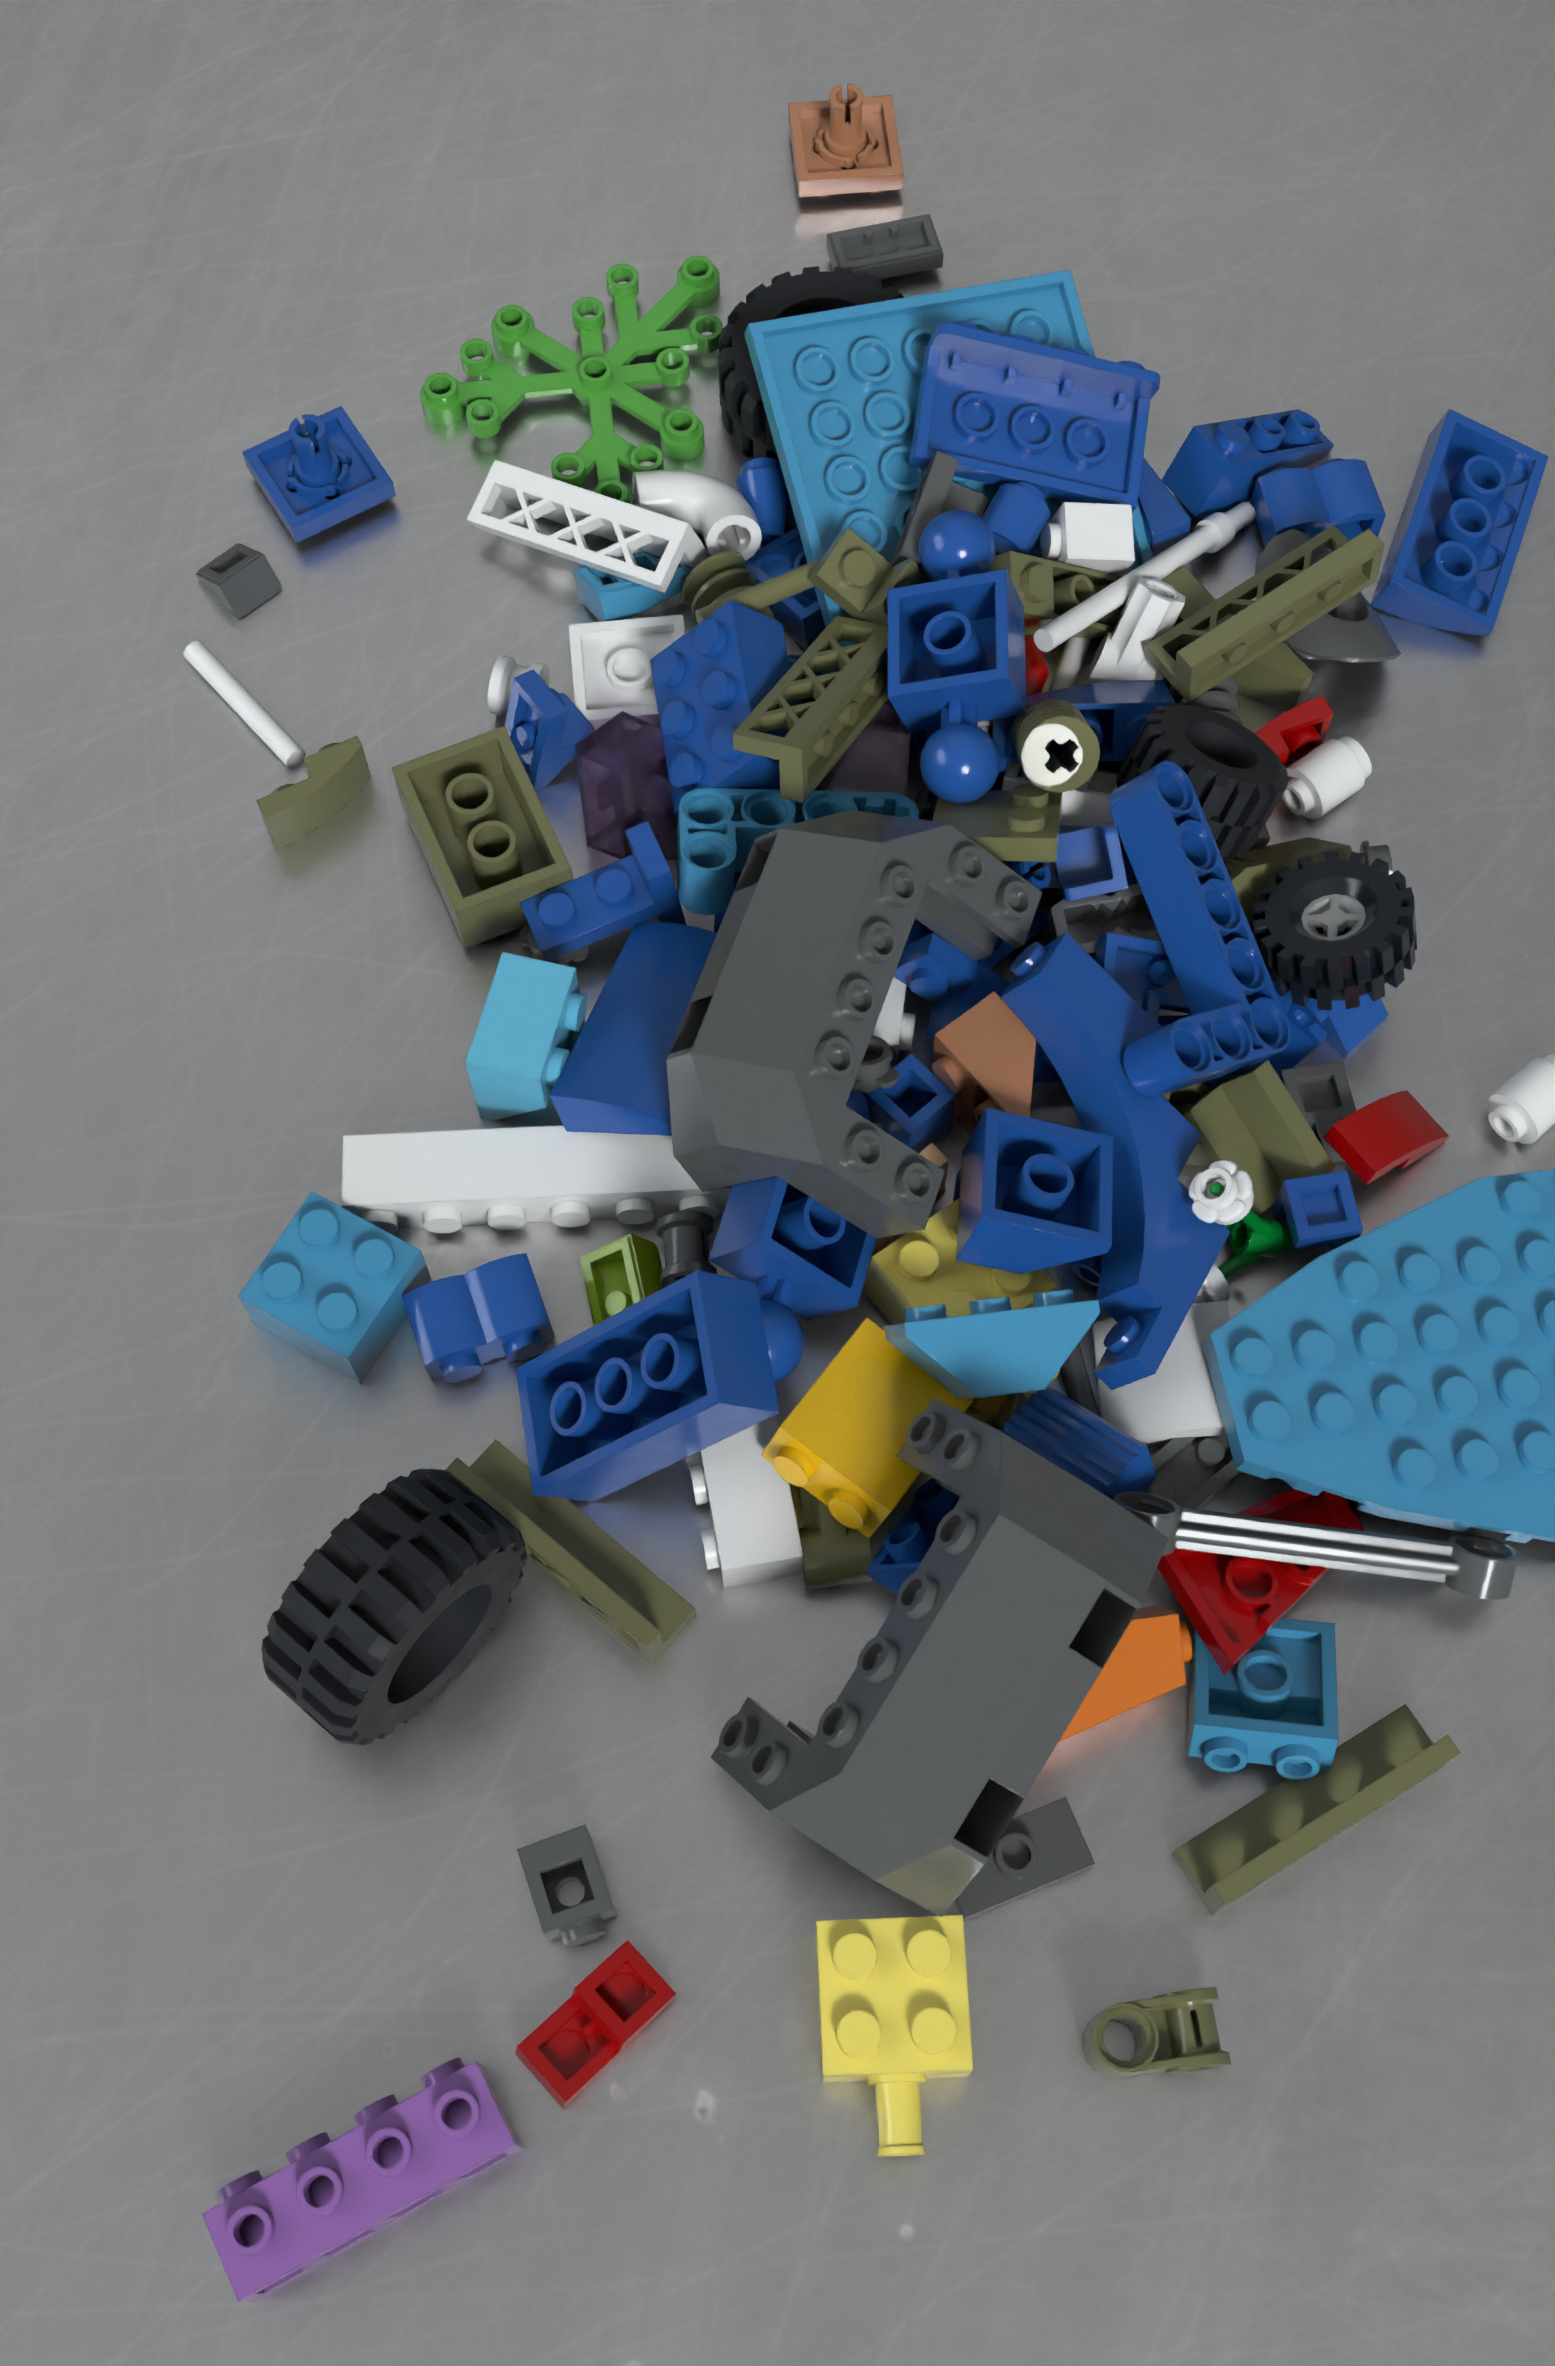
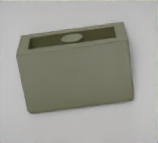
(1259, 1129)

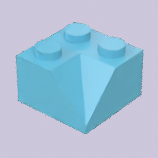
(524, 1035)

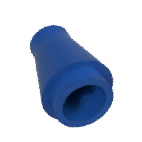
(767, 494)

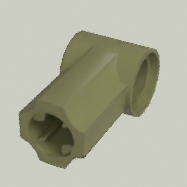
(831, 1550)

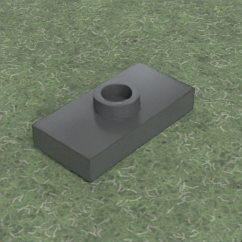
(887, 248)
(1029, 1856)

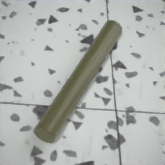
(767, 592)

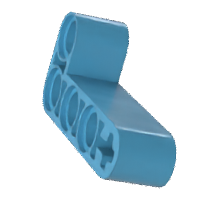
(722, 824)

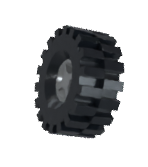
(1336, 930)

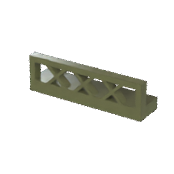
(1271, 618)
(831, 723)
(580, 1555)
(1308, 1813)

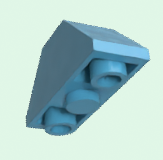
(995, 1346)

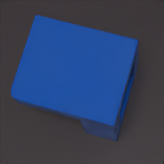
(1090, 862)
(1319, 1210)

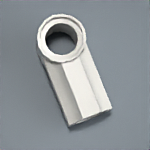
(1146, 615)

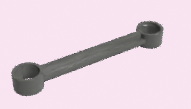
(1464, 1563)

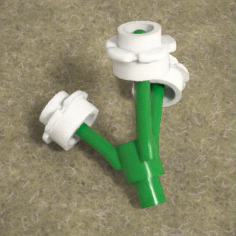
(1226, 1198)

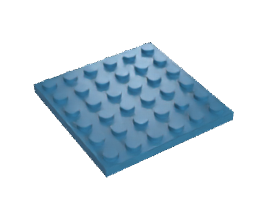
(847, 395)

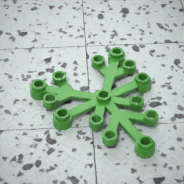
(595, 377)

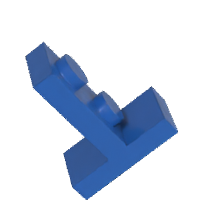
(606, 899)

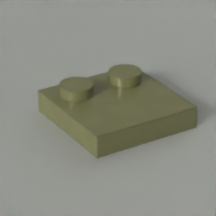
(1009, 823)

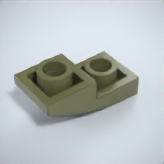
(333, 780)

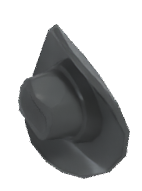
(1345, 633)

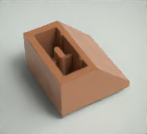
(986, 1061)

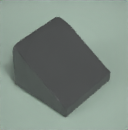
(240, 579)

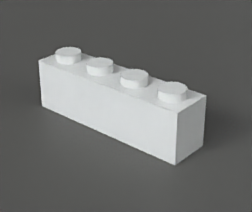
(749, 1509)

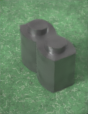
(1092, 916)

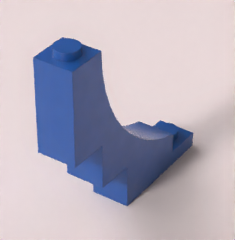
(1157, 1240)

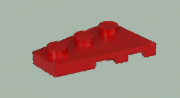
(1240, 1597)

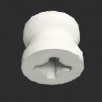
(502, 680)

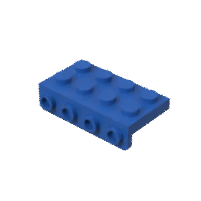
(1033, 415)

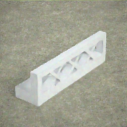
(583, 514)

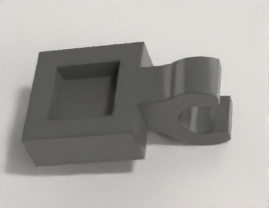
(1322, 1098)

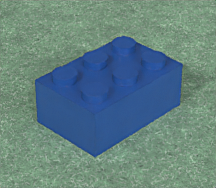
(707, 689)

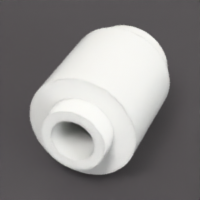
(1326, 777)
(1525, 1102)

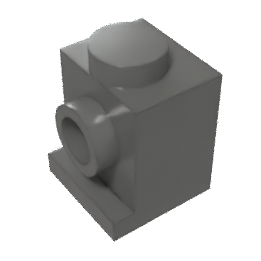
(550, 1866)

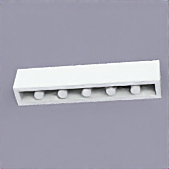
(515, 1179)

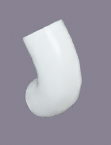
(703, 502)

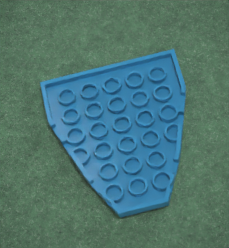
(1411, 1366)

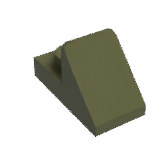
(860, 577)

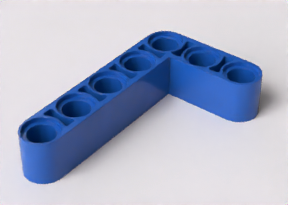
(1204, 935)

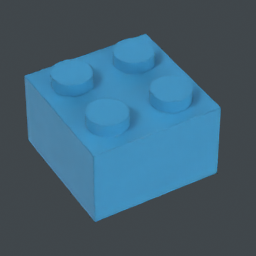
(334, 1287)

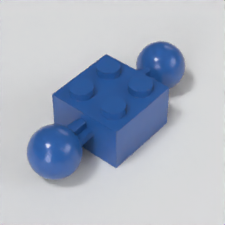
(957, 655)
(796, 1254)

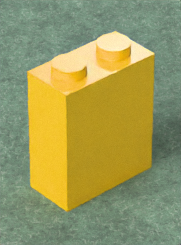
(851, 1428)

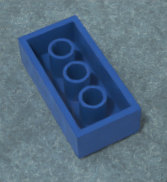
(647, 1387)

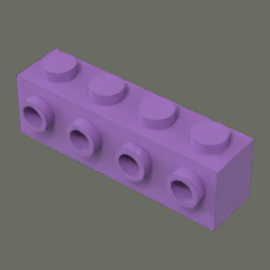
(360, 2180)

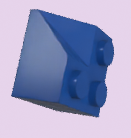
(1033, 1194)

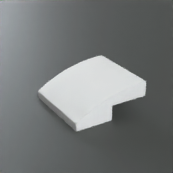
(1180, 1394)

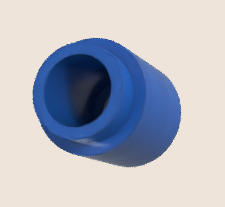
(1016, 517)

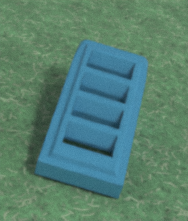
(619, 598)

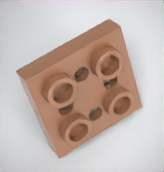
(842, 135)

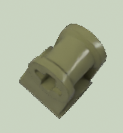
(1172, 2034)

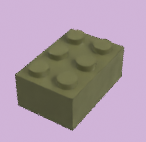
(481, 832)

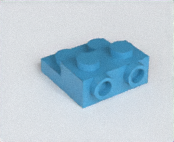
(1271, 1705)

